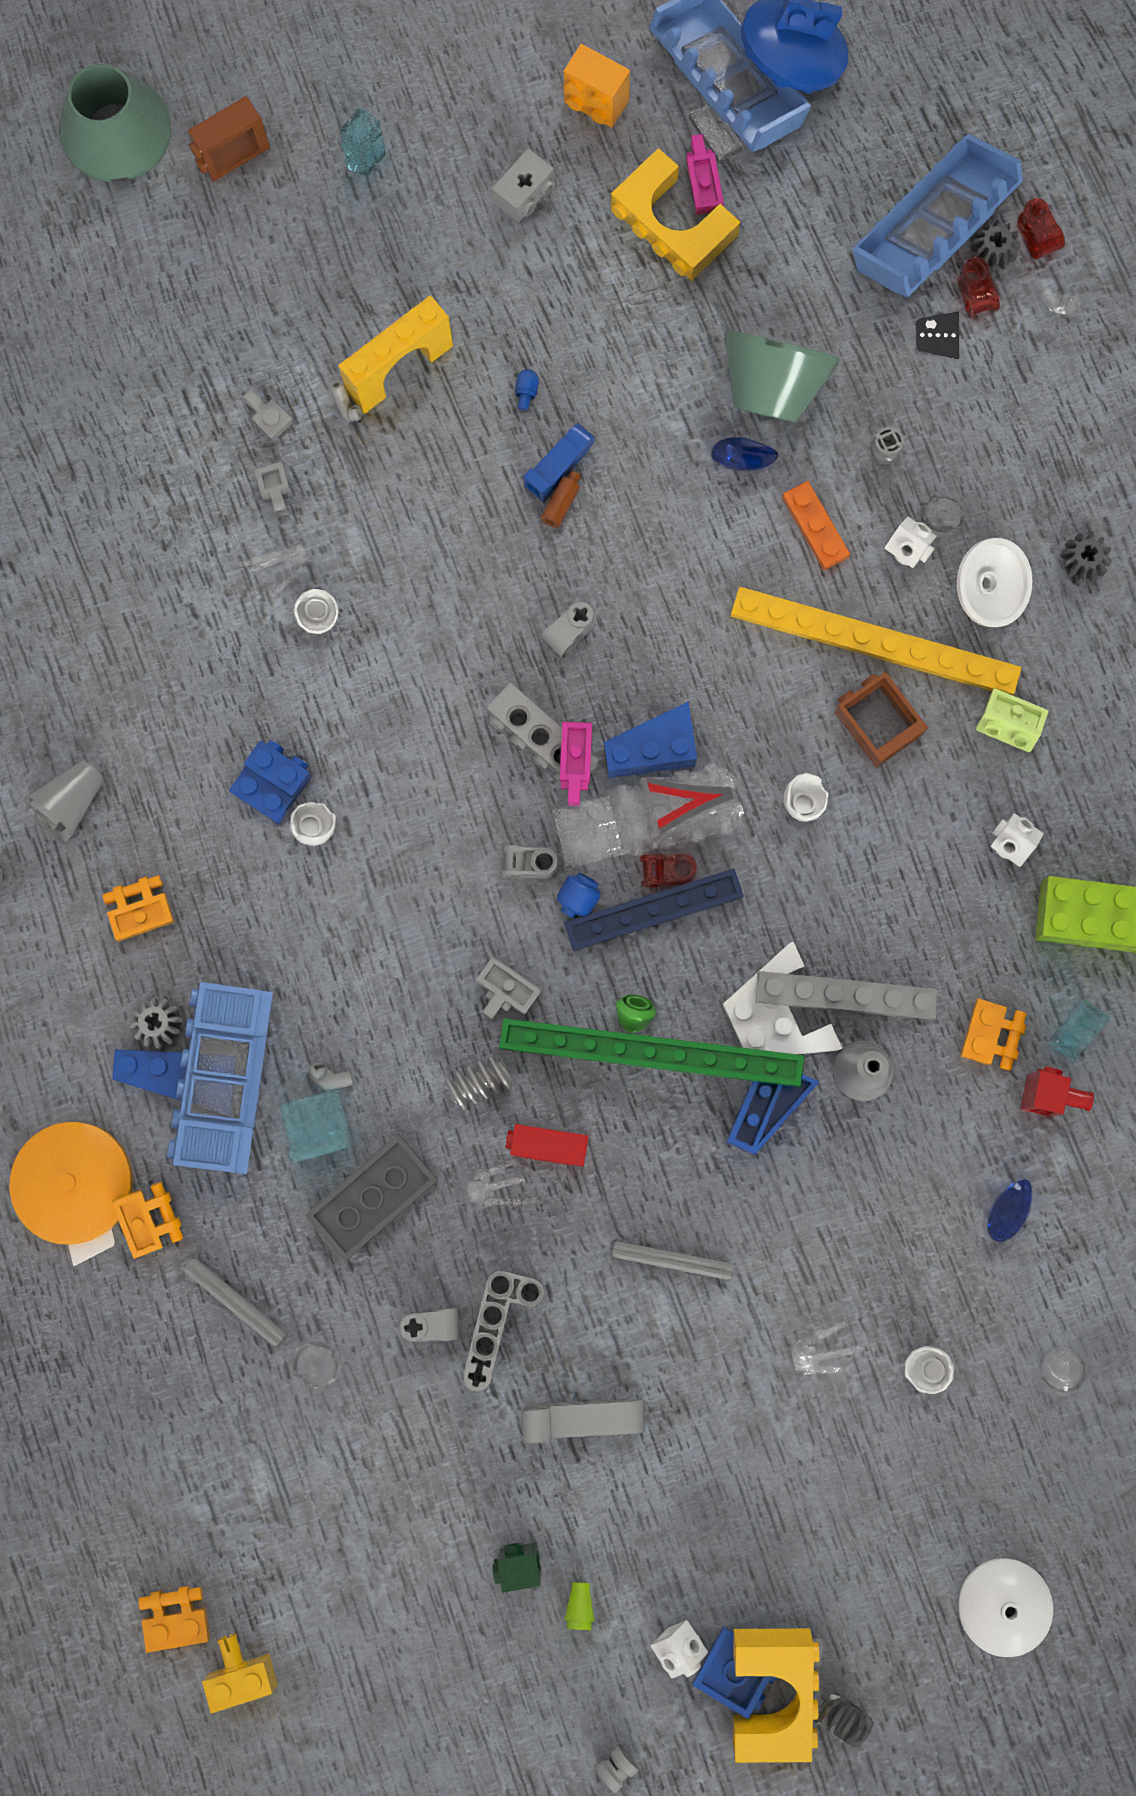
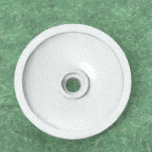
(1005, 579)
(990, 1592)

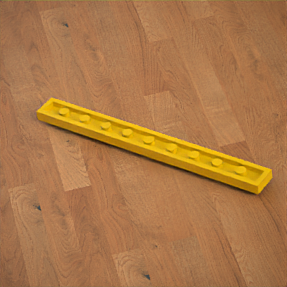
(875, 641)

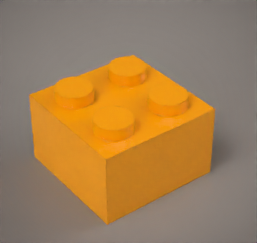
(596, 86)

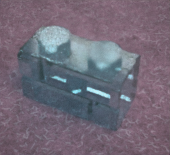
(362, 142)

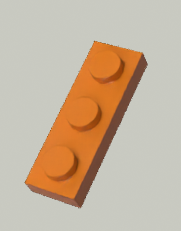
(815, 525)

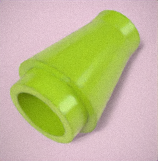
(579, 1609)

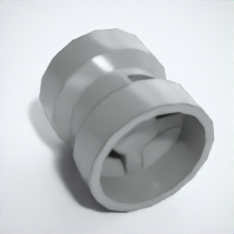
(885, 452)
(617, 1768)

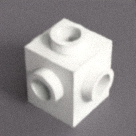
(911, 542)
(1016, 839)
(679, 1650)

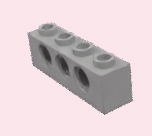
(513, 702)

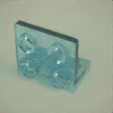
(316, 1126)

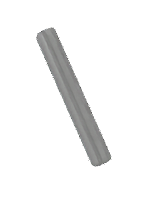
(672, 1260)
(234, 1302)

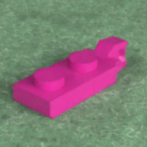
(703, 177)
(575, 759)

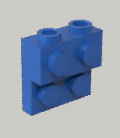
(271, 780)
(719, 1679)

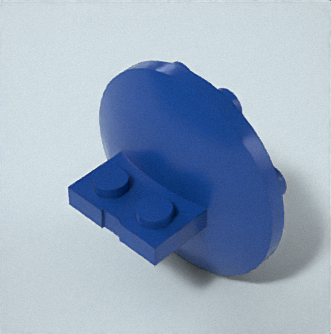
(796, 42)

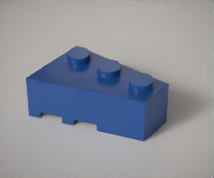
(653, 745)
(764, 1111)

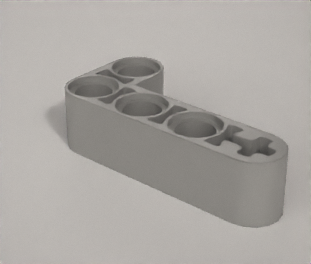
(495, 1330)
(581, 1419)

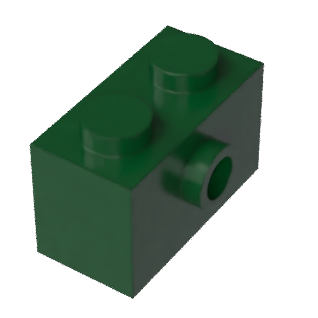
(517, 1567)

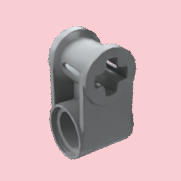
(566, 632)
(527, 862)
(437, 1325)

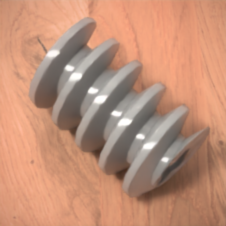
(479, 1081)

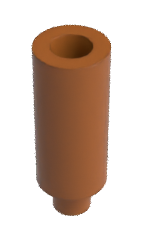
(561, 500)

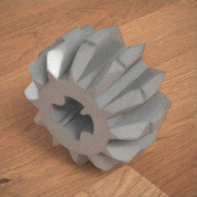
(146, 1028)

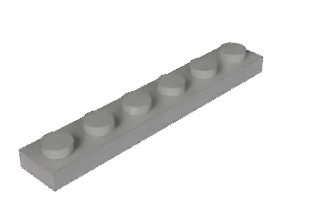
(846, 995)

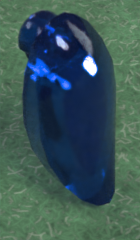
(743, 454)
(1010, 1211)

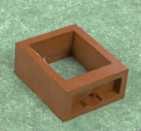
(228, 139)
(915, 724)

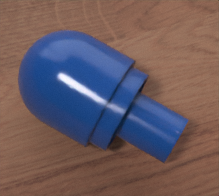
(526, 388)

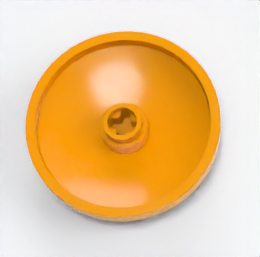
(67, 1182)

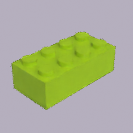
(1087, 914)

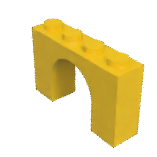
(688, 249)
(365, 370)
(789, 1732)

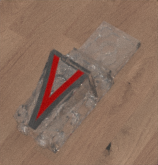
(650, 816)

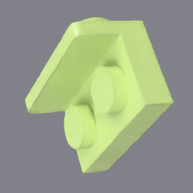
(1012, 720)

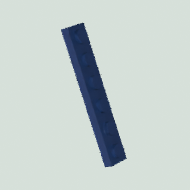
(653, 910)

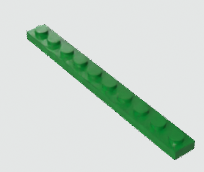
(652, 1052)

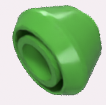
(635, 1012)

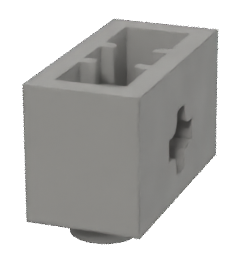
(523, 185)

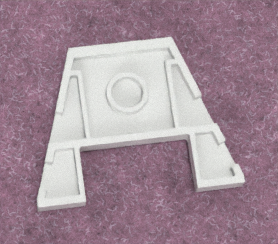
(773, 1026)

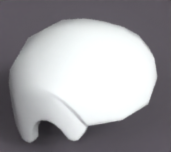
(316, 611)
(805, 797)
(312, 823)
(929, 1369)

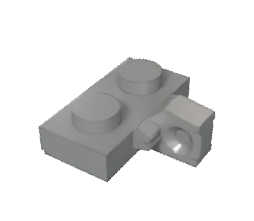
(506, 989)

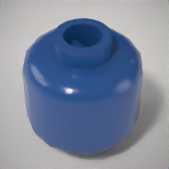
(578, 895)

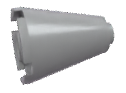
(65, 799)
(853, 1075)

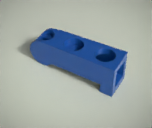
(558, 462)

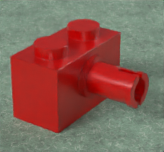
(1049, 1092)

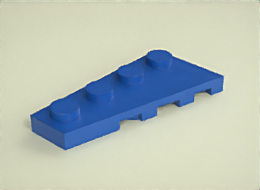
(149, 1070)

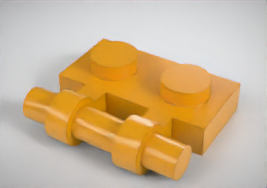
(142, 915)
(984, 1031)
(138, 1224)
(174, 1629)

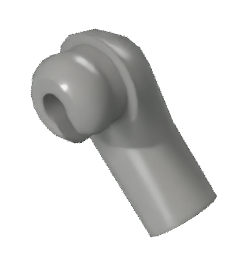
(348, 411)
(327, 1079)

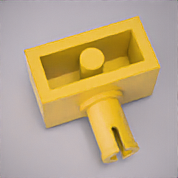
(239, 1679)

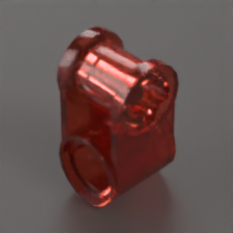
(1040, 230)
(980, 293)
(665, 870)

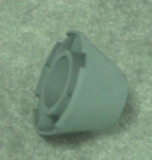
(117, 145)
(774, 375)

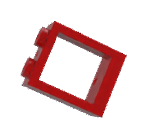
(547, 1145)

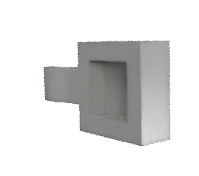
(268, 418)
(273, 484)

